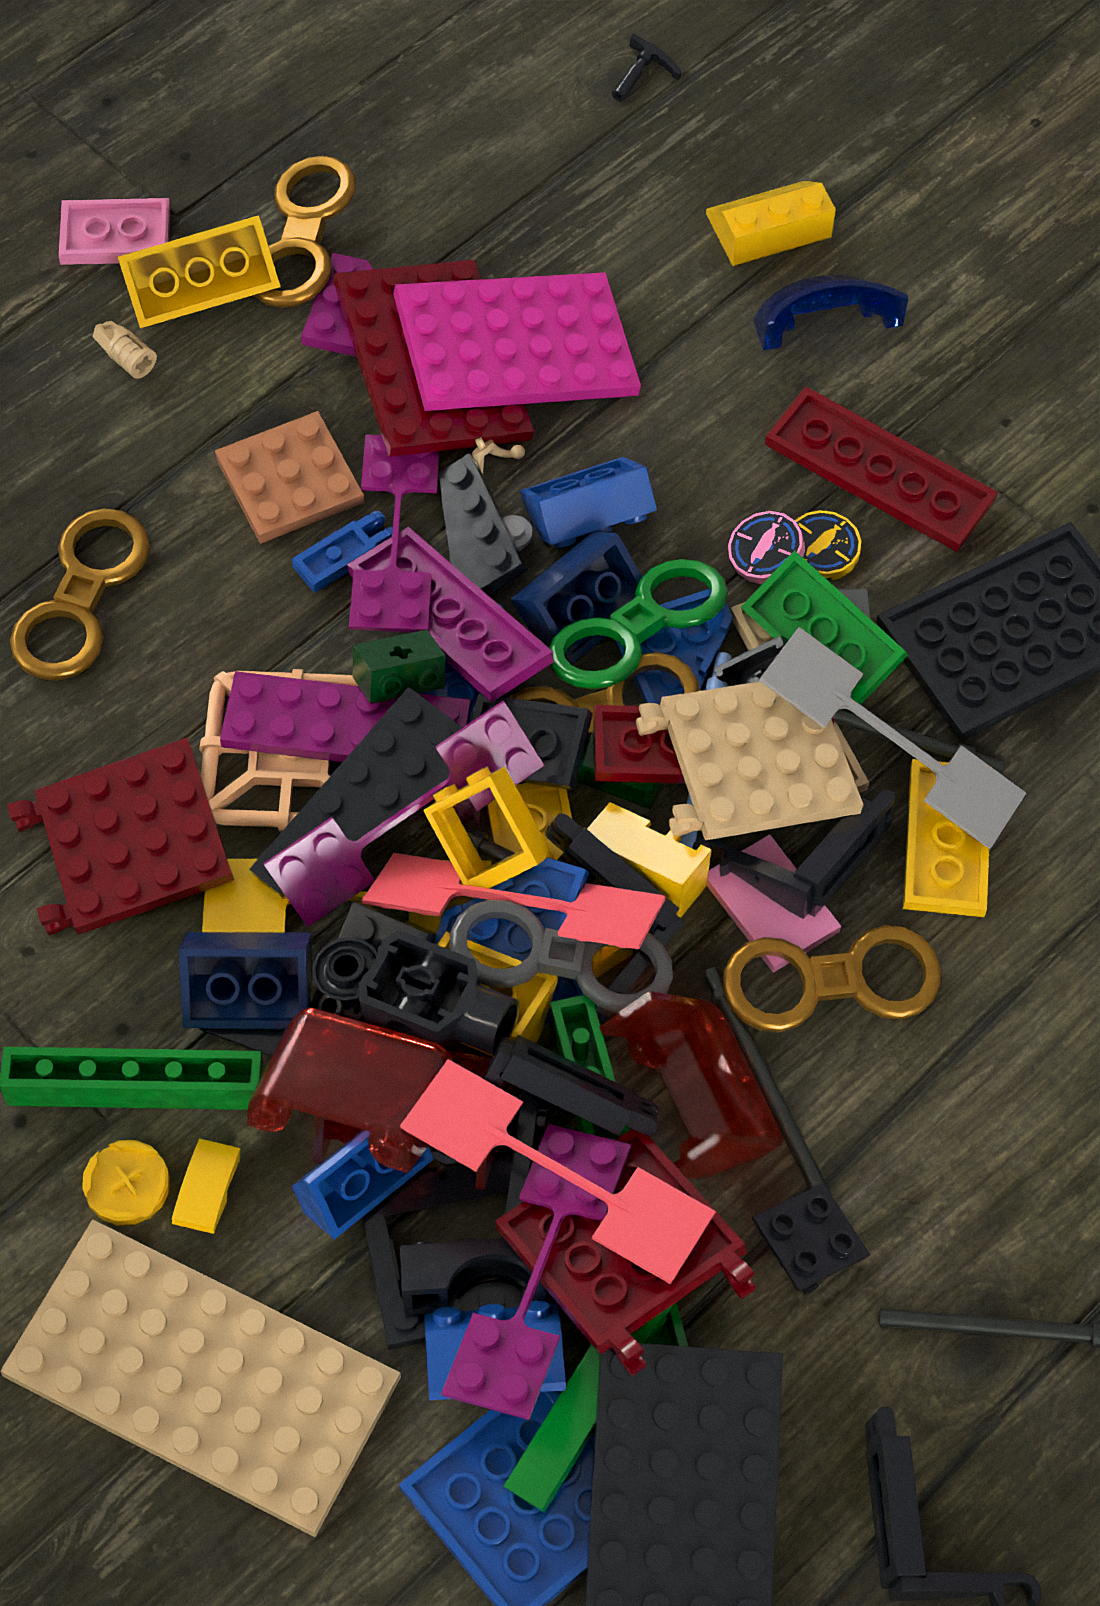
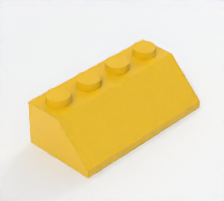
(199, 271)

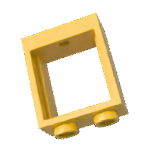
(459, 845)

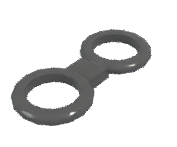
(554, 955)

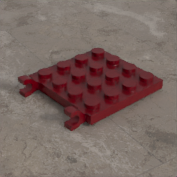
(127, 837)
(606, 1291)

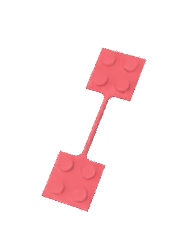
(597, 914)
(644, 1221)

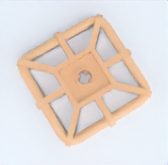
(262, 767)

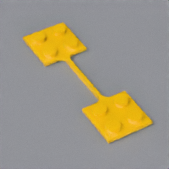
(254, 907)

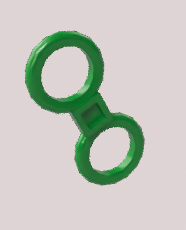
(637, 622)

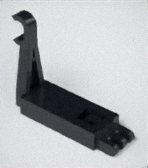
(608, 869)
(823, 870)
(568, 1087)
(899, 1528)

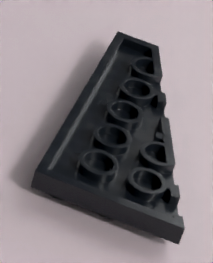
(377, 778)

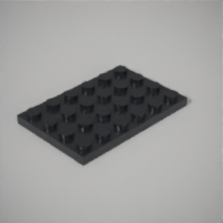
(1004, 631)
(685, 1479)

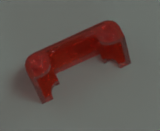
(350, 1077)

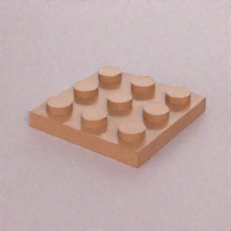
(289, 477)

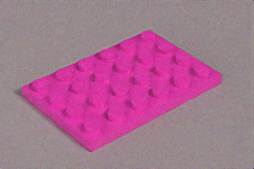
(515, 341)

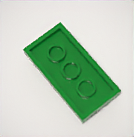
(805, 599)

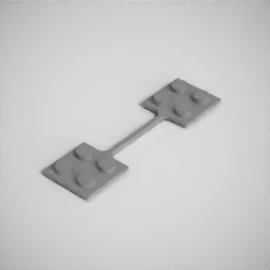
(964, 789)

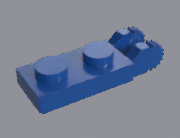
(329, 557)

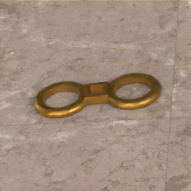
(306, 227)
(79, 594)
(614, 694)
(831, 978)

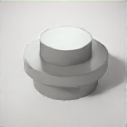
(520, 530)

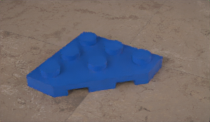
(692, 645)
(547, 880)

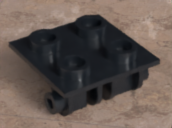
(810, 1237)

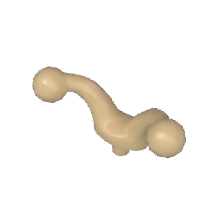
(483, 449)

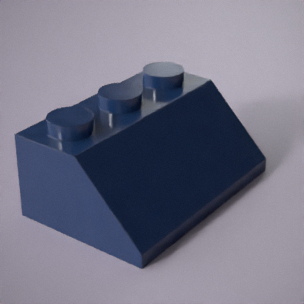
(581, 585)
(244, 979)

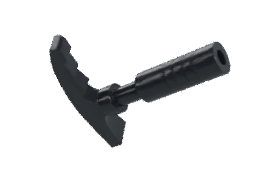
(647, 53)

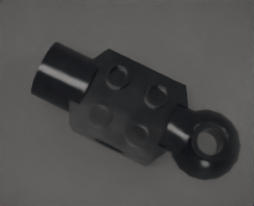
(417, 990)

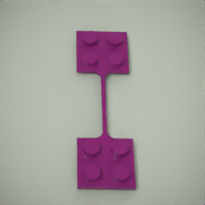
(393, 597)
(327, 867)
(505, 1360)

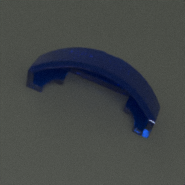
(826, 293)

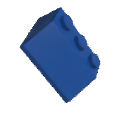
(589, 501)
(349, 1185)
(447, 1328)

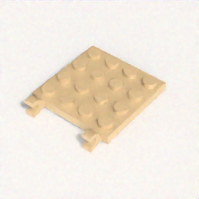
(751, 761)

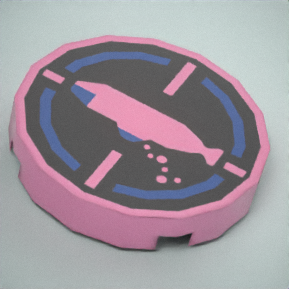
(764, 544)

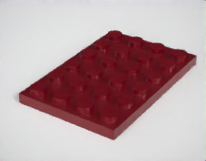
(390, 376)

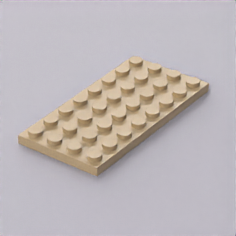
(202, 1376)

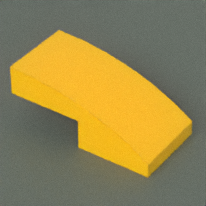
(206, 1186)

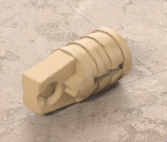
(125, 349)

